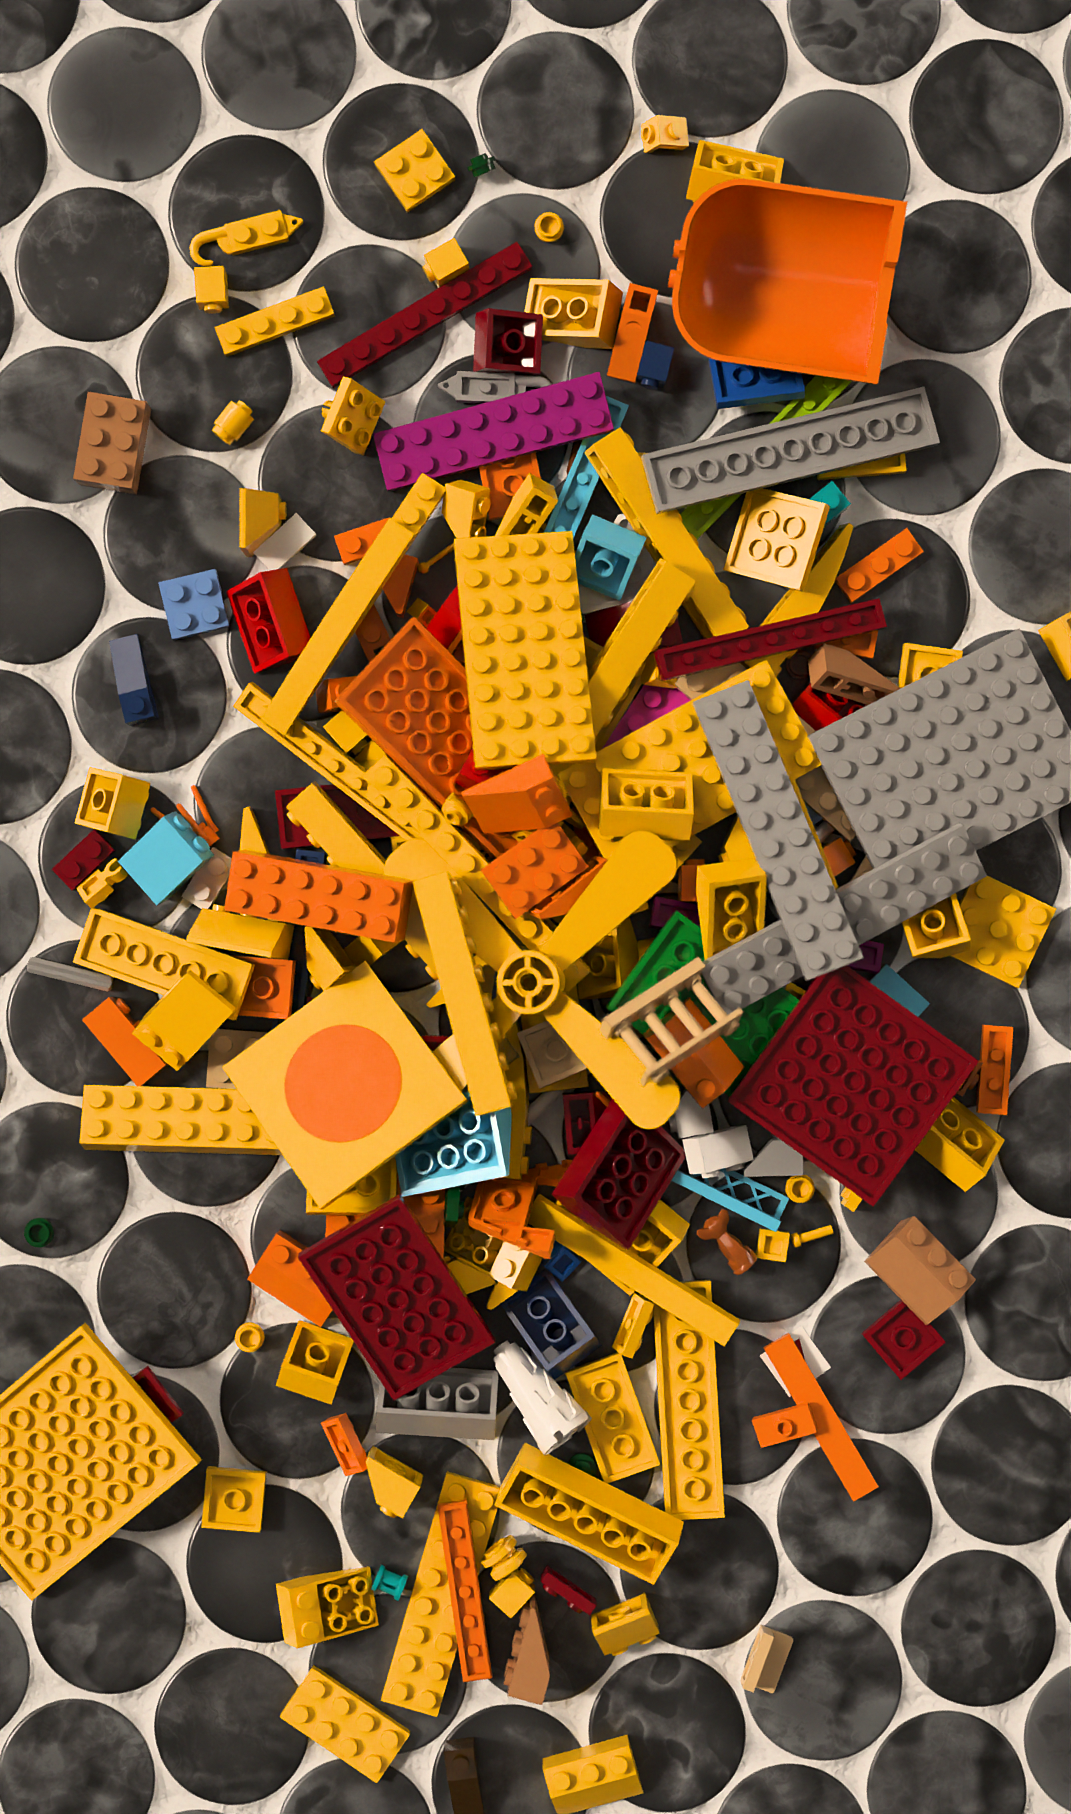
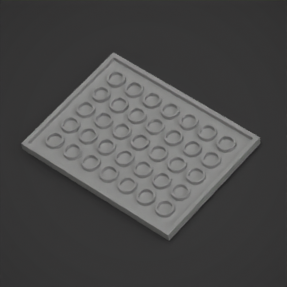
(952, 748)

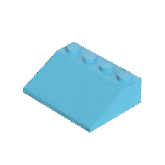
(457, 1151)

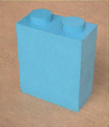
(166, 857)

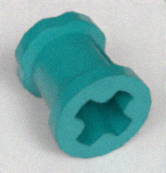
(389, 1582)

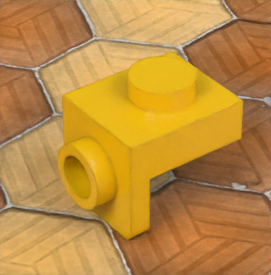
(664, 133)

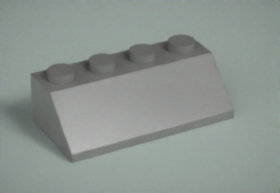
(449, 1405)

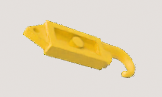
(247, 235)

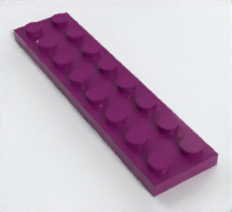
(494, 431)

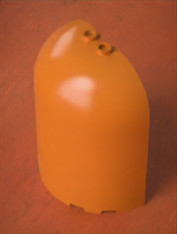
(788, 277)

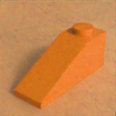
(566, 896)

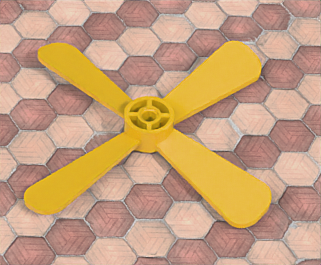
(624, 883)

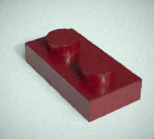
(83, 859)
(577, 1598)

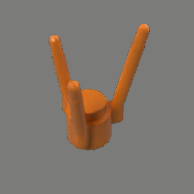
(206, 832)

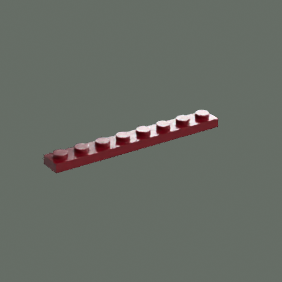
(425, 314)
(770, 639)

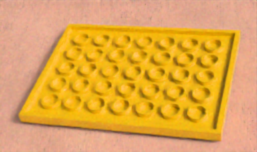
(78, 1459)

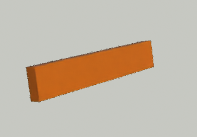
(830, 1431)
(465, 1590)

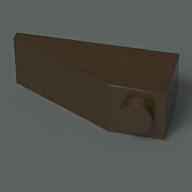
(463, 1776)

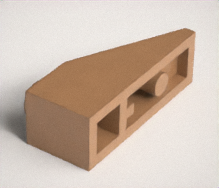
(847, 676)

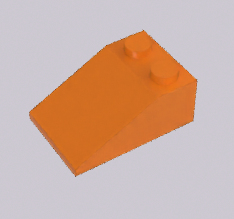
(519, 799)

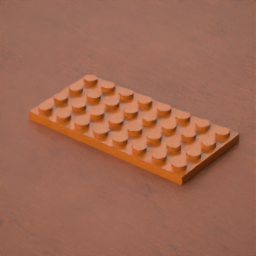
(419, 715)

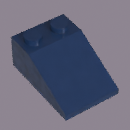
(551, 1324)

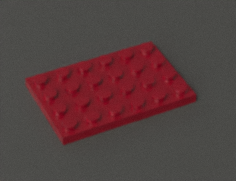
(396, 1297)

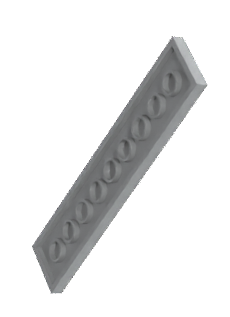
(790, 450)
(777, 830)
(870, 904)

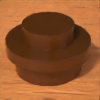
(798, 665)

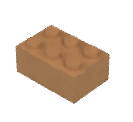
(112, 443)

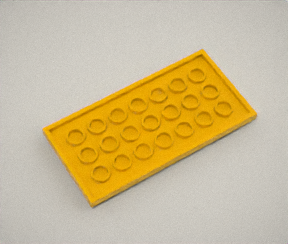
(524, 650)
(680, 745)

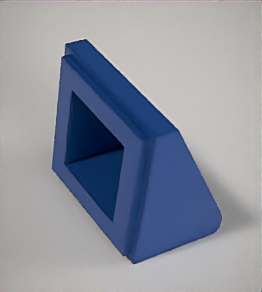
(561, 1262)

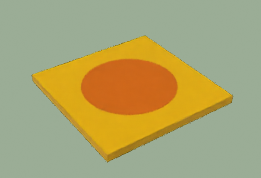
(344, 1085)

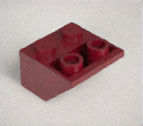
(581, 1114)

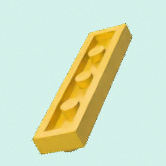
(274, 321)

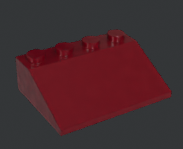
(619, 1175)

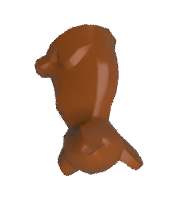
(739, 1256)

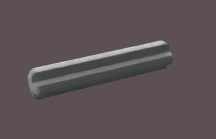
(70, 974)

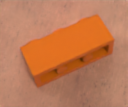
(113, 1029)

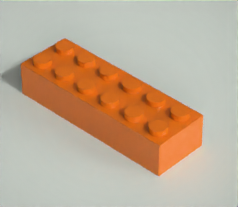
(319, 895)

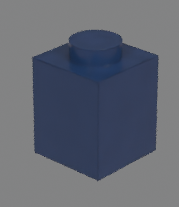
(654, 365)

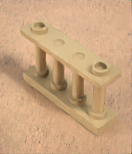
(667, 993)

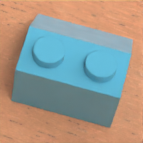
(607, 557)

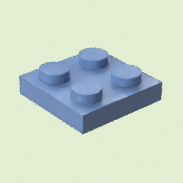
(194, 604)

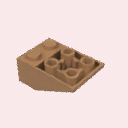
(530, 1669)

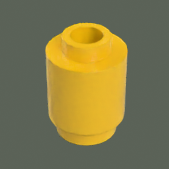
(233, 422)

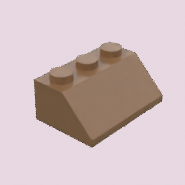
(919, 1270)

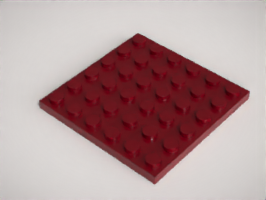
(852, 1081)

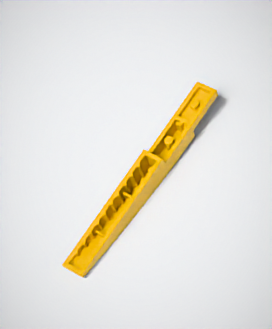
(353, 604)

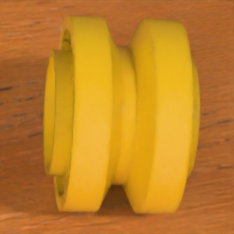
(503, 1557)

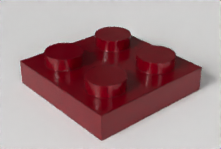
(902, 1339)

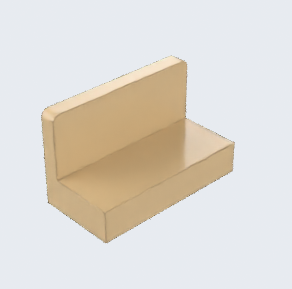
(766, 1660)

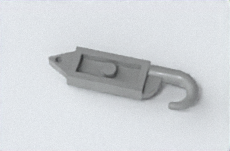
(488, 386)

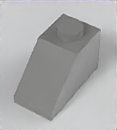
(774, 1160)

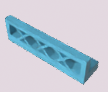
(733, 1203)

